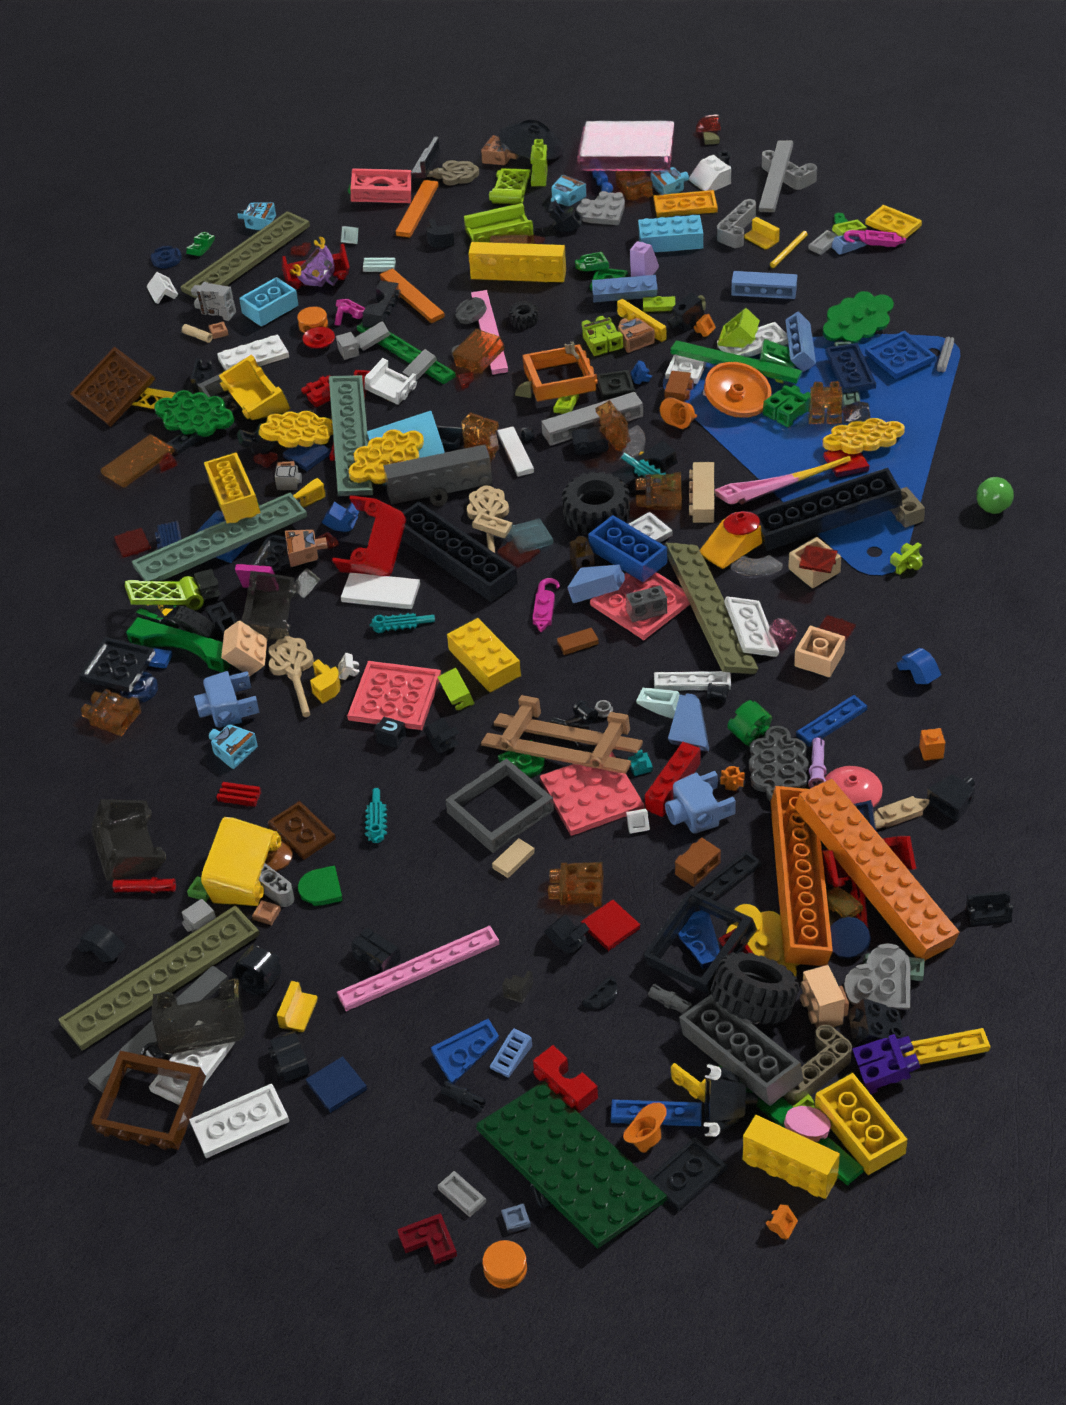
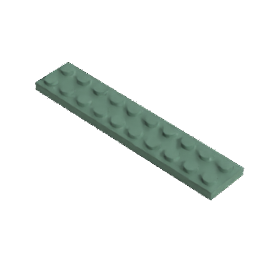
(348, 430)
(218, 540)

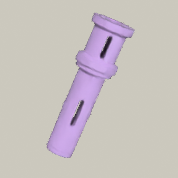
(817, 769)

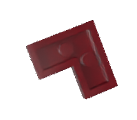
(429, 1232)

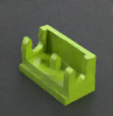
(456, 689)

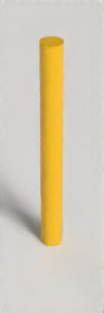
(788, 249)

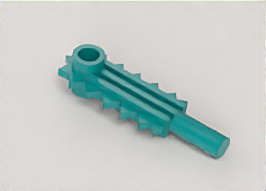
(641, 467)
(401, 621)
(375, 816)

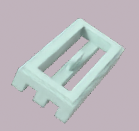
(378, 264)

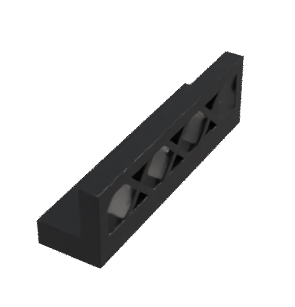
(427, 160)

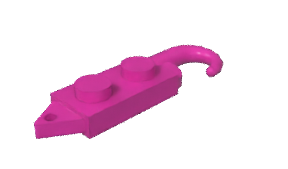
(871, 237)
(544, 604)

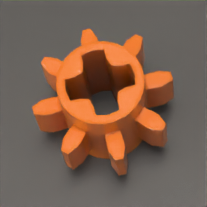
(732, 778)

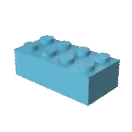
(672, 233)

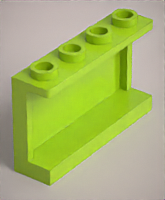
(498, 222)

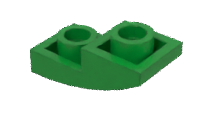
(201, 244)

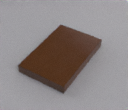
(301, 830)

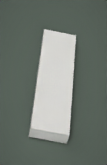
(515, 451)
(690, 680)

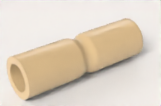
(195, 332)

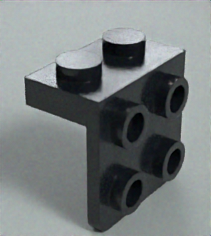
(873, 1021)

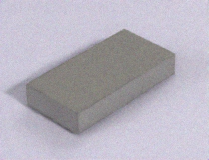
(823, 242)
(373, 336)
(420, 364)
(462, 1194)

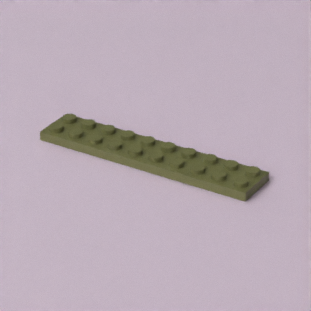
(249, 252)
(709, 608)
(161, 974)

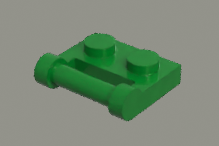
(775, 353)

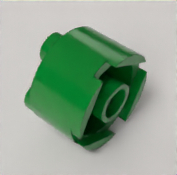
(750, 722)

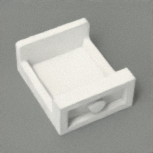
(389, 383)

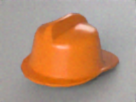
(677, 412)
(645, 1128)

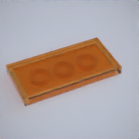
(136, 460)

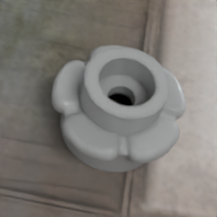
(603, 708)

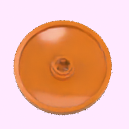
(737, 389)

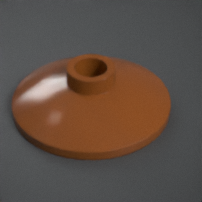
(280, 858)

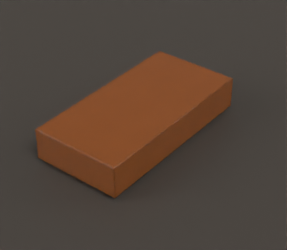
(577, 641)

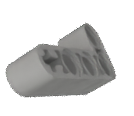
(794, 176)
(731, 228)
(276, 887)

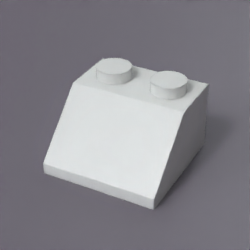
(711, 174)

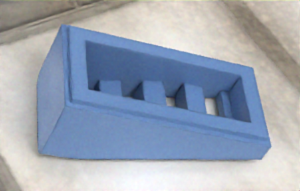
(842, 246)
(517, 1040)

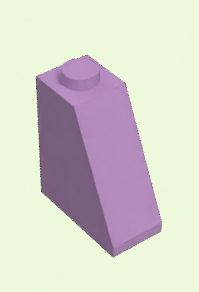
(642, 260)

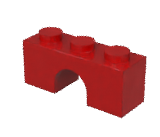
(576, 1092)

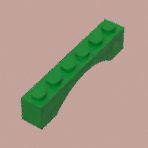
(153, 635)

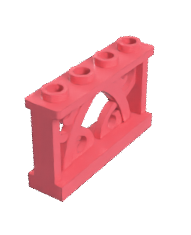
(365, 191)

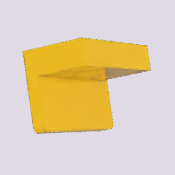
(763, 233)
(296, 1008)

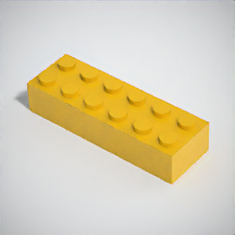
(517, 262)
(232, 488)

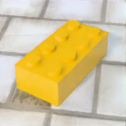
(484, 655)
(861, 1124)
(790, 1157)

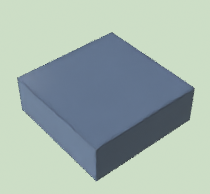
(516, 1218)

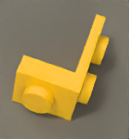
(683, 1078)

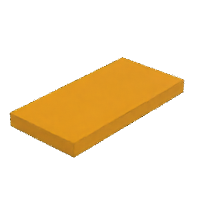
(685, 203)

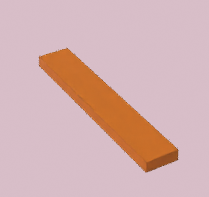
(417, 208)
(414, 296)

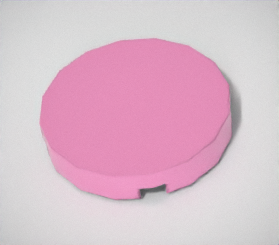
(808, 1122)

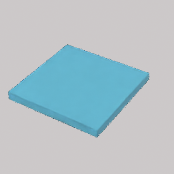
(422, 423)

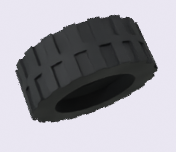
(194, 622)

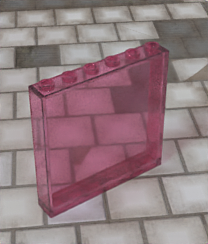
(626, 145)

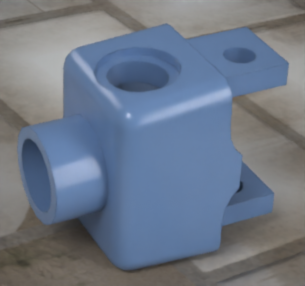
(221, 699)
(696, 804)

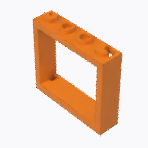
(562, 388)

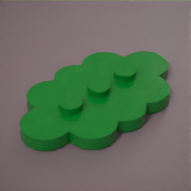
(858, 317)
(194, 413)

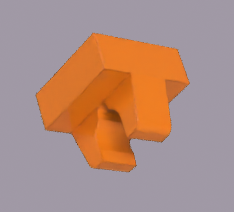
(704, 325)
(782, 1222)

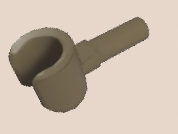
(570, 349)

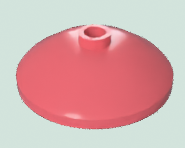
(857, 784)

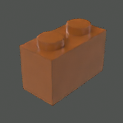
(679, 386)
(697, 862)

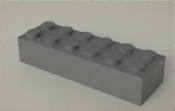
(444, 471)
(742, 1049)

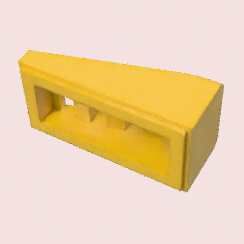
(312, 492)

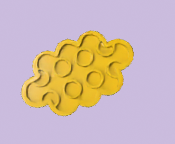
(297, 429)
(863, 436)
(384, 450)
(768, 937)

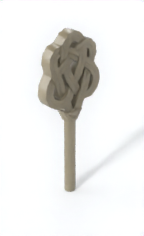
(455, 172)

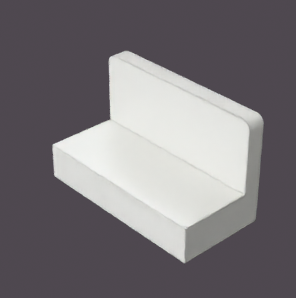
(160, 286)

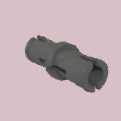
(669, 999)

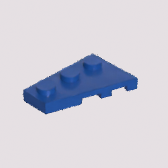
(700, 938)
(464, 1049)

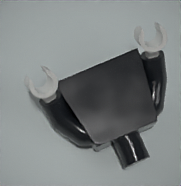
(725, 1099)

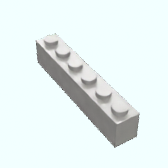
(560, 427)

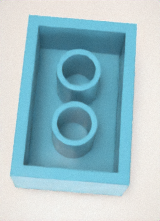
(268, 301)

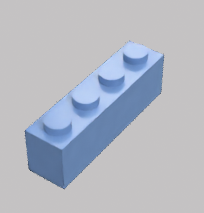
(764, 285)
(624, 288)
(800, 341)

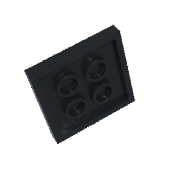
(117, 664)

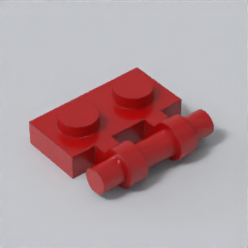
(320, 395)

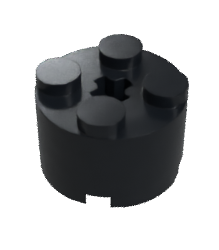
(257, 970)

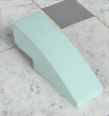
(659, 701)

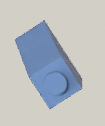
(595, 581)
(689, 723)

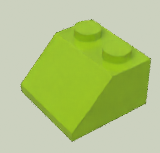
(739, 330)

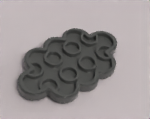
(777, 761)

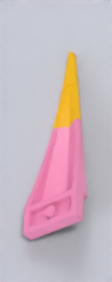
(748, 491)

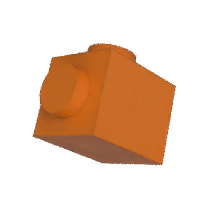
(932, 744)

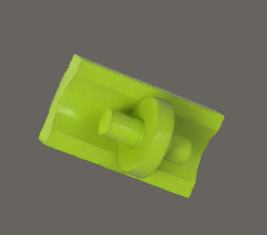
(909, 559)

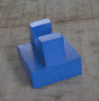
(640, 373)

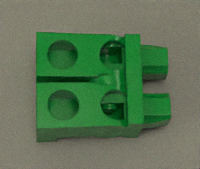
(786, 405)

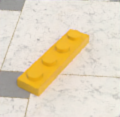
(630, 312)
(950, 1046)

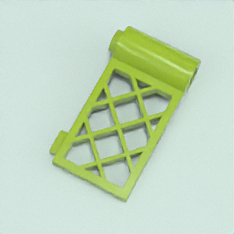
(510, 194)
(185, 591)

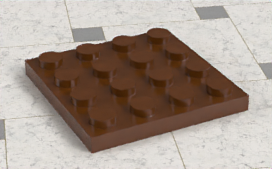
(112, 386)

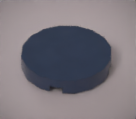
(166, 257)
(144, 688)
(849, 938)

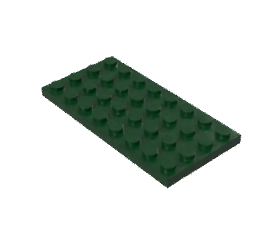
(571, 1164)

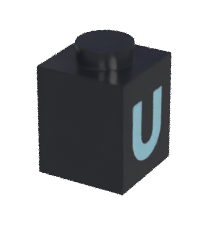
(390, 732)

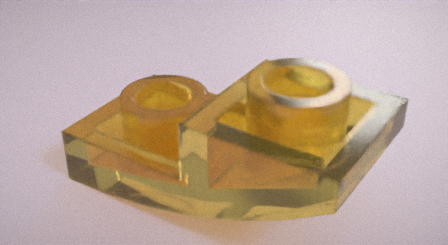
(843, 902)

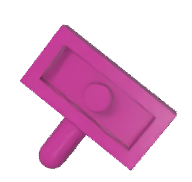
(348, 306)

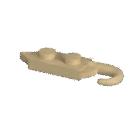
(899, 812)

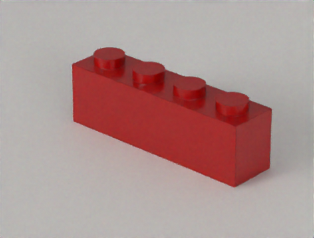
(682, 764)

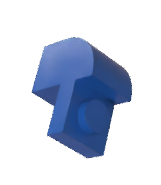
(340, 518)
(921, 666)

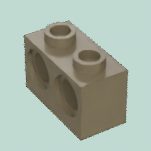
(911, 510)

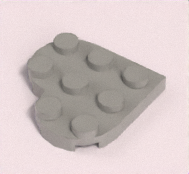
(604, 209)
(882, 978)

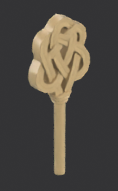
(496, 507)
(299, 659)

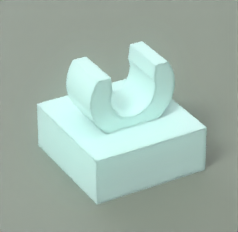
(349, 235)

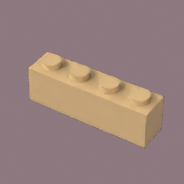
(703, 492)

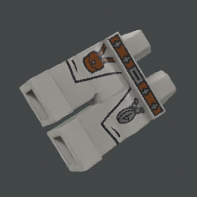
(214, 300)

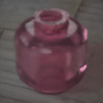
(782, 631)

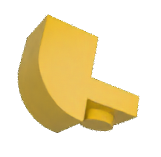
(326, 683)

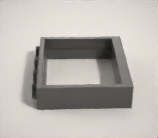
(513, 827)

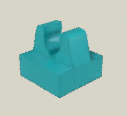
(640, 763)

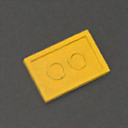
(892, 220)

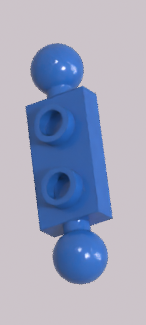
(602, 180)

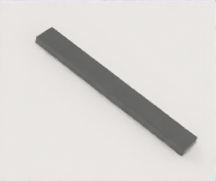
(200, 990)

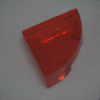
(301, 250)
(465, 379)
(266, 459)
(167, 462)
(331, 541)

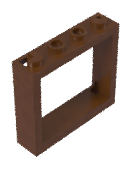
(155, 1066)

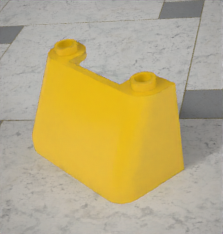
(253, 390)
(237, 862)

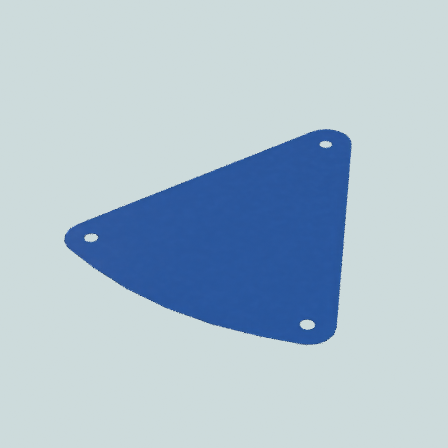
(775, 451)

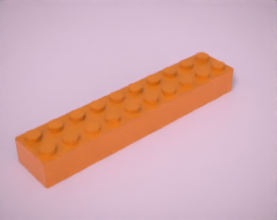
(876, 870)
(800, 883)

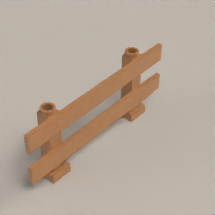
(604, 742)

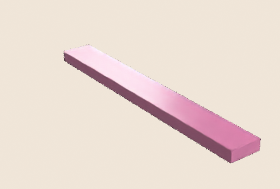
(488, 324)
(417, 968)

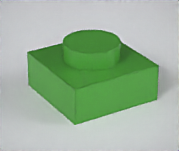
(197, 890)

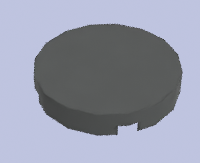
(470, 310)

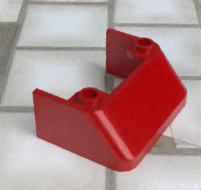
(341, 268)
(383, 542)
(837, 875)

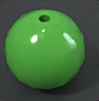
(995, 495)

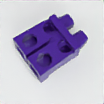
(884, 1062)

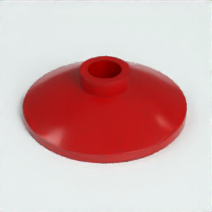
(318, 337)
(741, 523)

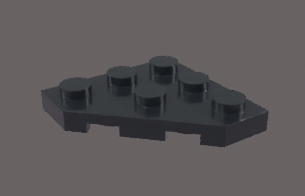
(273, 554)

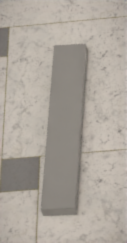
(776, 176)

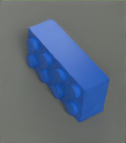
(628, 547)

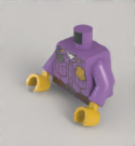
(317, 267)

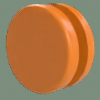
(311, 318)
(504, 1264)

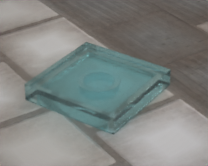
(530, 535)

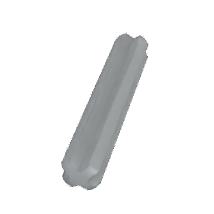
(945, 354)

